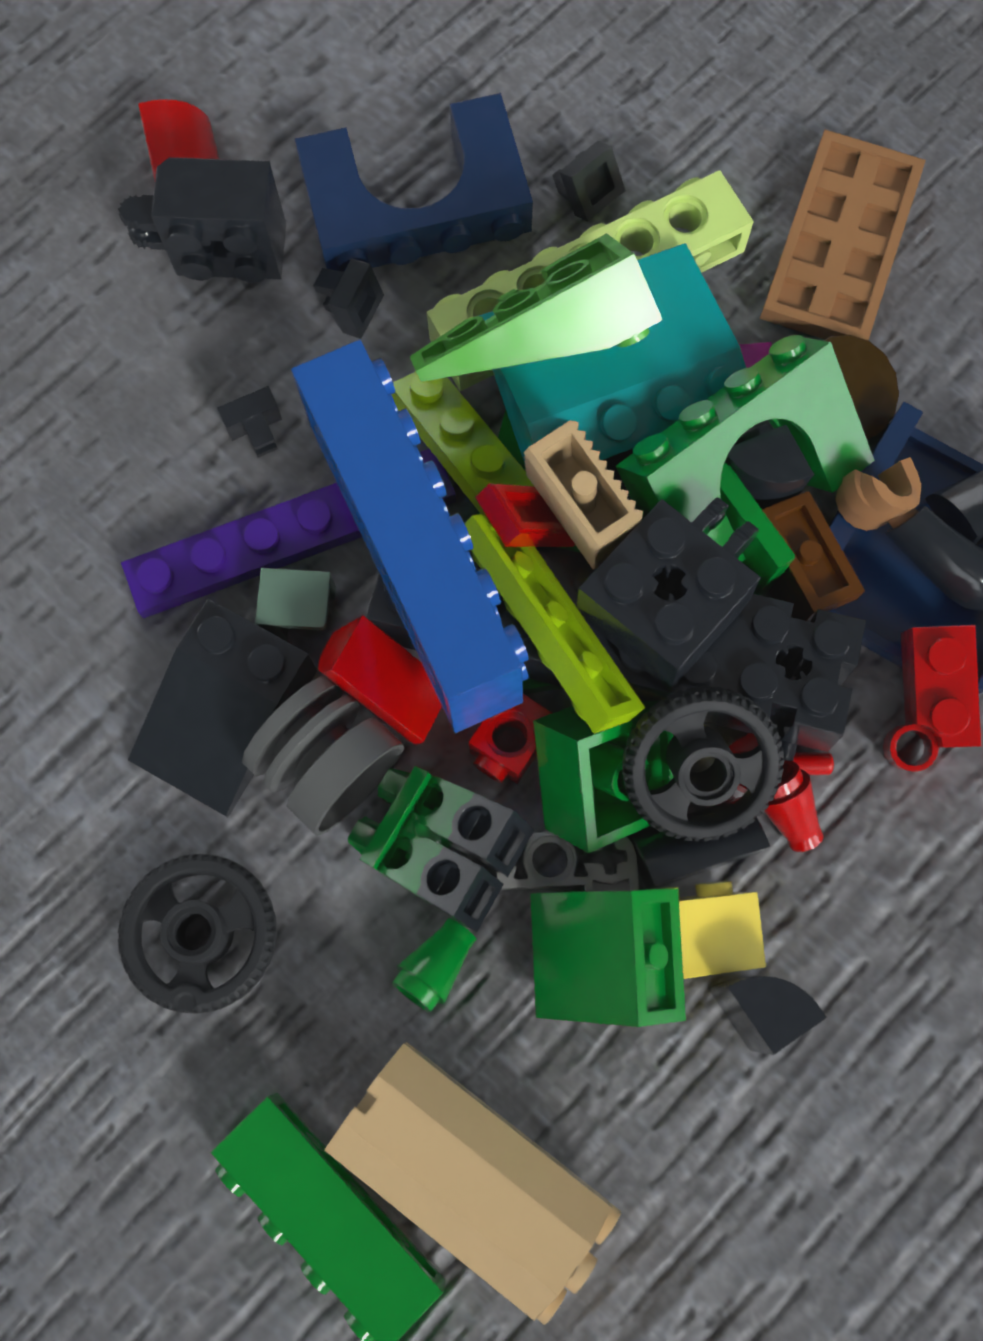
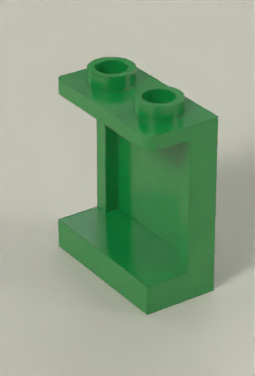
(608, 957)

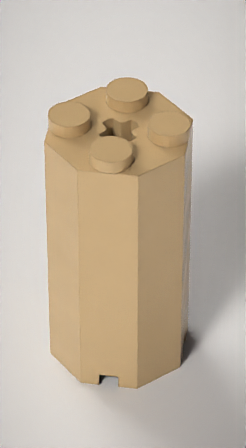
(474, 1183)

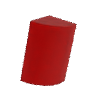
(176, 131)
(381, 678)

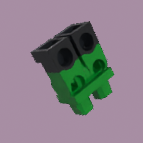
(417, 838)

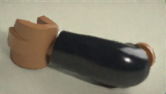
(928, 541)

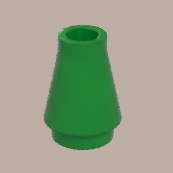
(433, 967)

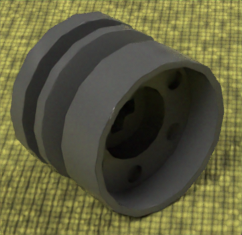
(313, 744)

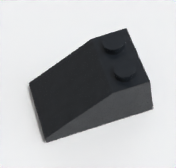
(214, 701)

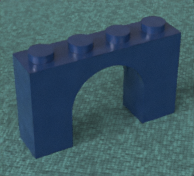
(484, 206)

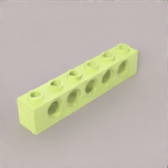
(703, 206)

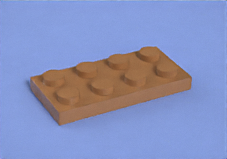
(843, 238)

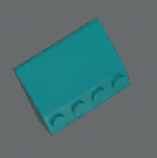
(637, 388)

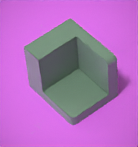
(293, 600)

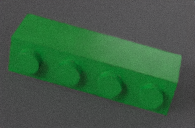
(328, 1221)

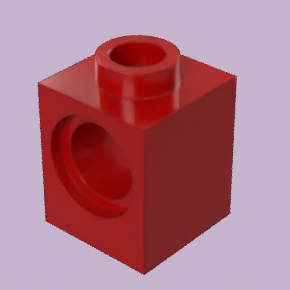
(501, 764)

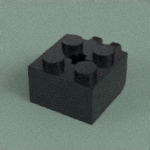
(212, 218)
(677, 558)

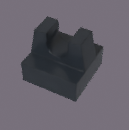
(590, 180)
(350, 295)
(251, 417)

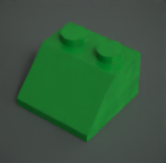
(584, 778)

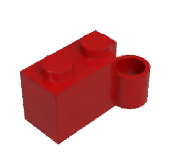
(938, 692)

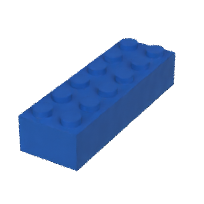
(411, 536)

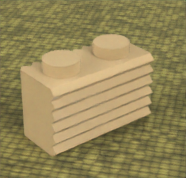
(581, 492)

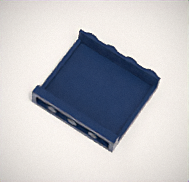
(895, 589)

